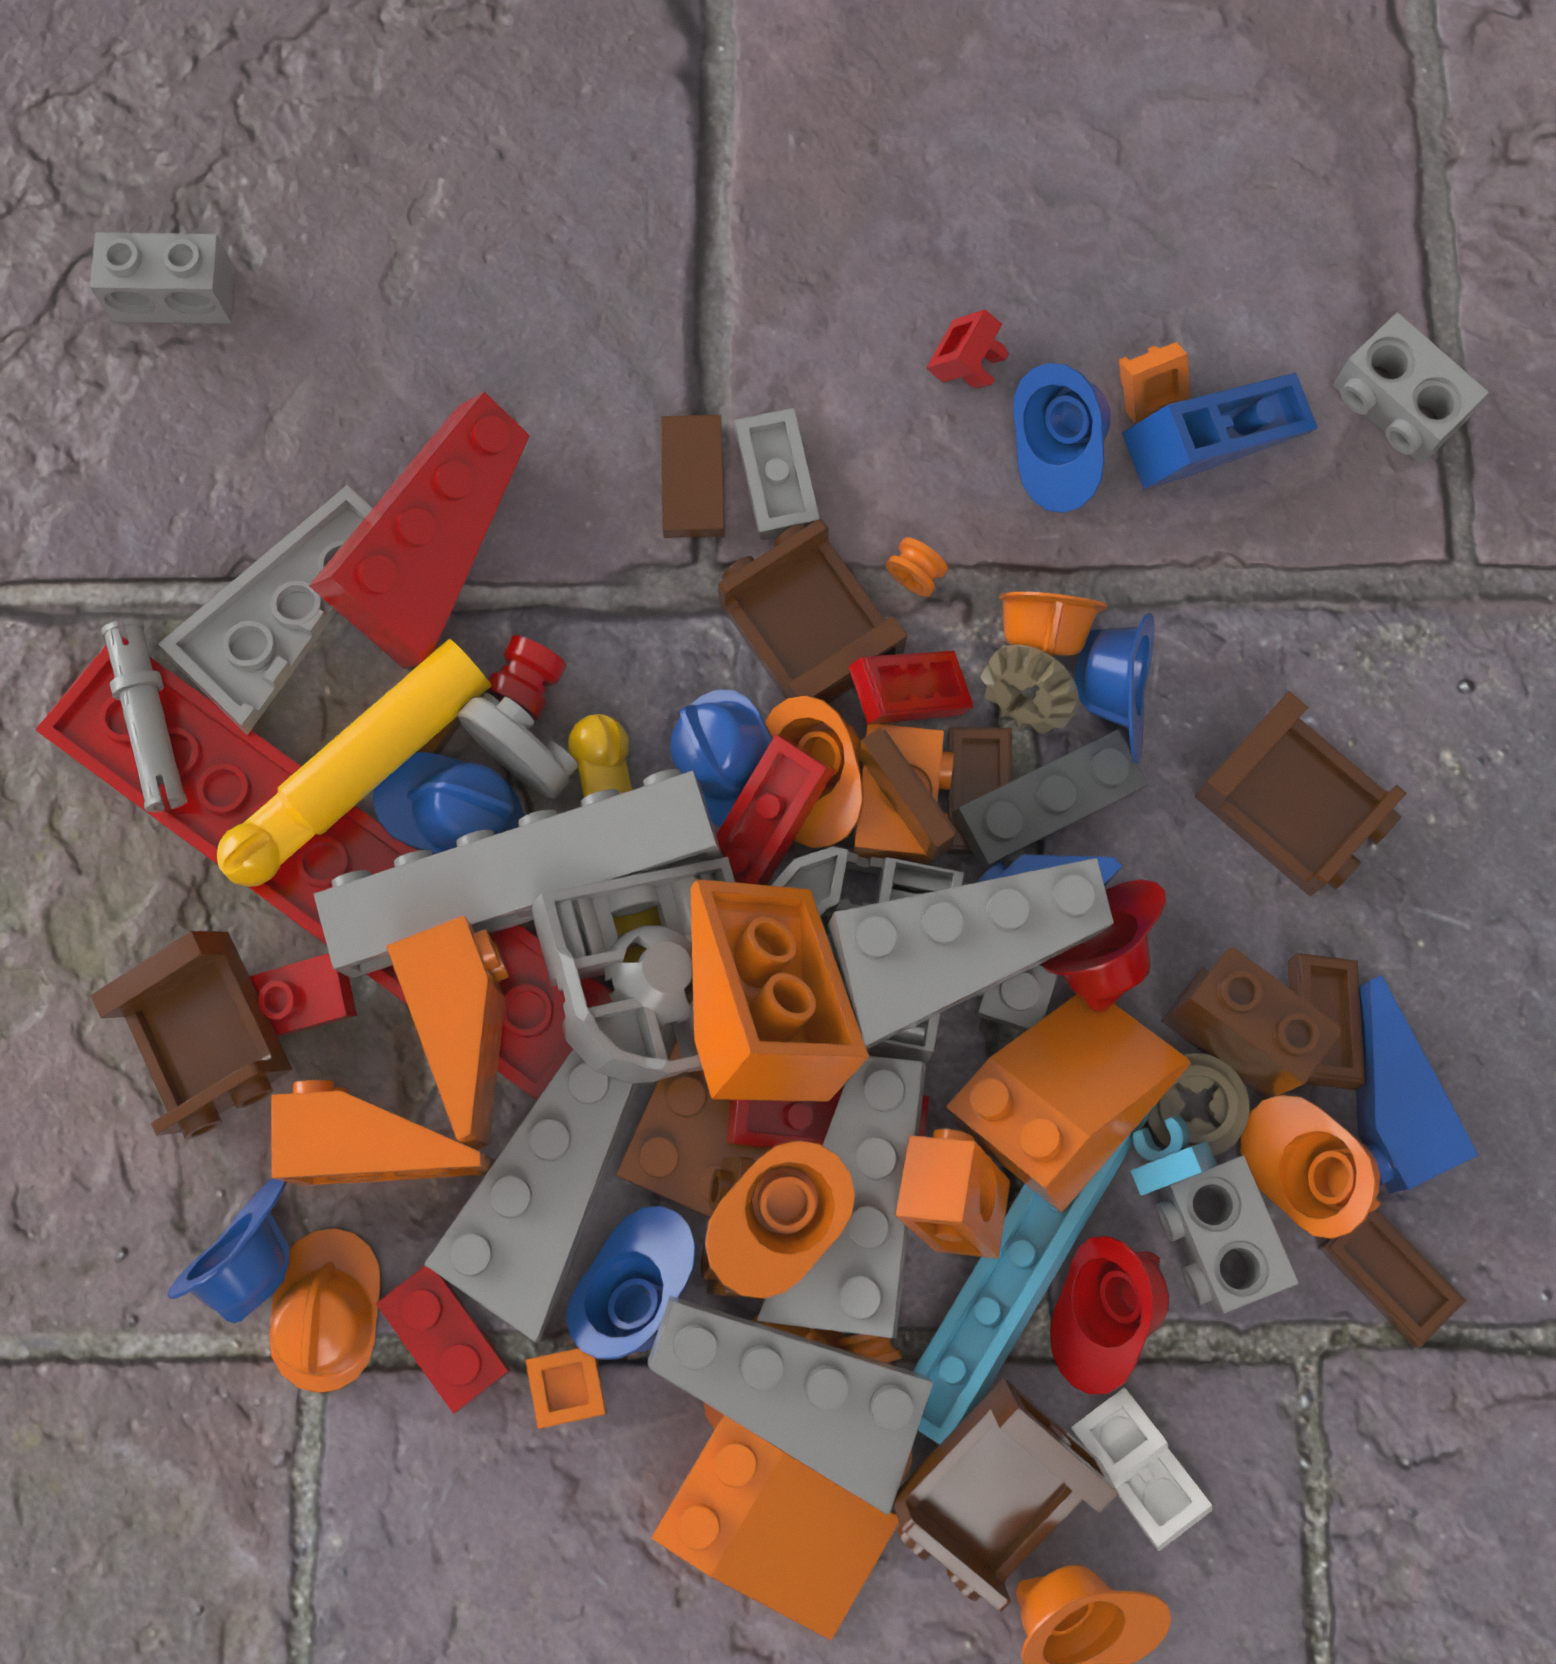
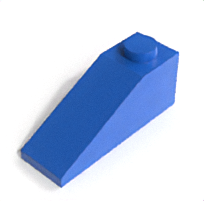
(1217, 429)
(1402, 1104)

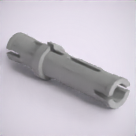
(139, 691)

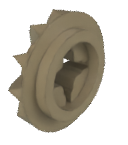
(1023, 667)
(1226, 1107)

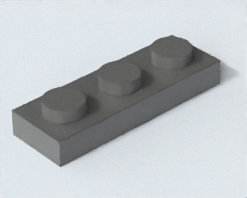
(1049, 799)

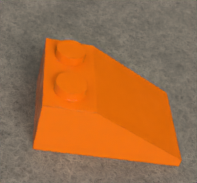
(768, 996)
(458, 1011)
(1066, 1096)
(339, 1139)
(774, 1529)

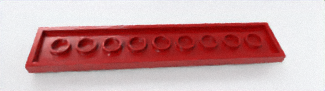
(238, 773)

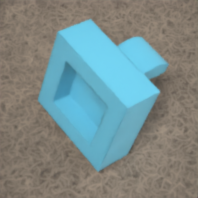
(1171, 1163)

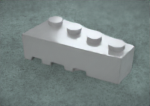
(951, 944)
(532, 1207)

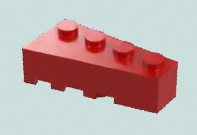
(419, 541)

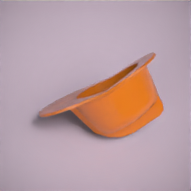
(1049, 621)
(835, 742)
(1310, 1166)
(779, 1219)
(326, 1311)
(1084, 1621)

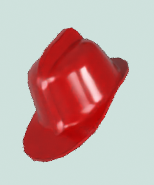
(1120, 954)
(1106, 1313)

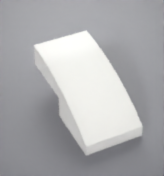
(1142, 1469)

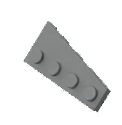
(267, 618)
(861, 1273)
(805, 1397)

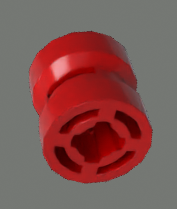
(527, 672)

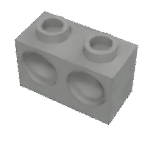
(163, 277)
(1420, 379)
(1241, 1228)

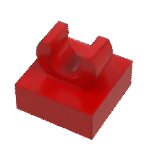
(964, 348)

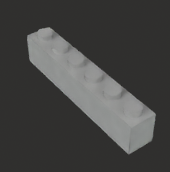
(502, 874)

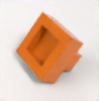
(1154, 380)
(565, 1387)

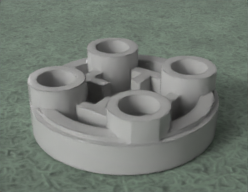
(504, 735)

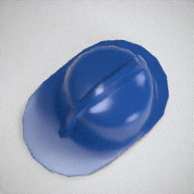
(1060, 436)
(1114, 676)
(722, 743)
(440, 799)
(243, 1263)
(630, 1283)

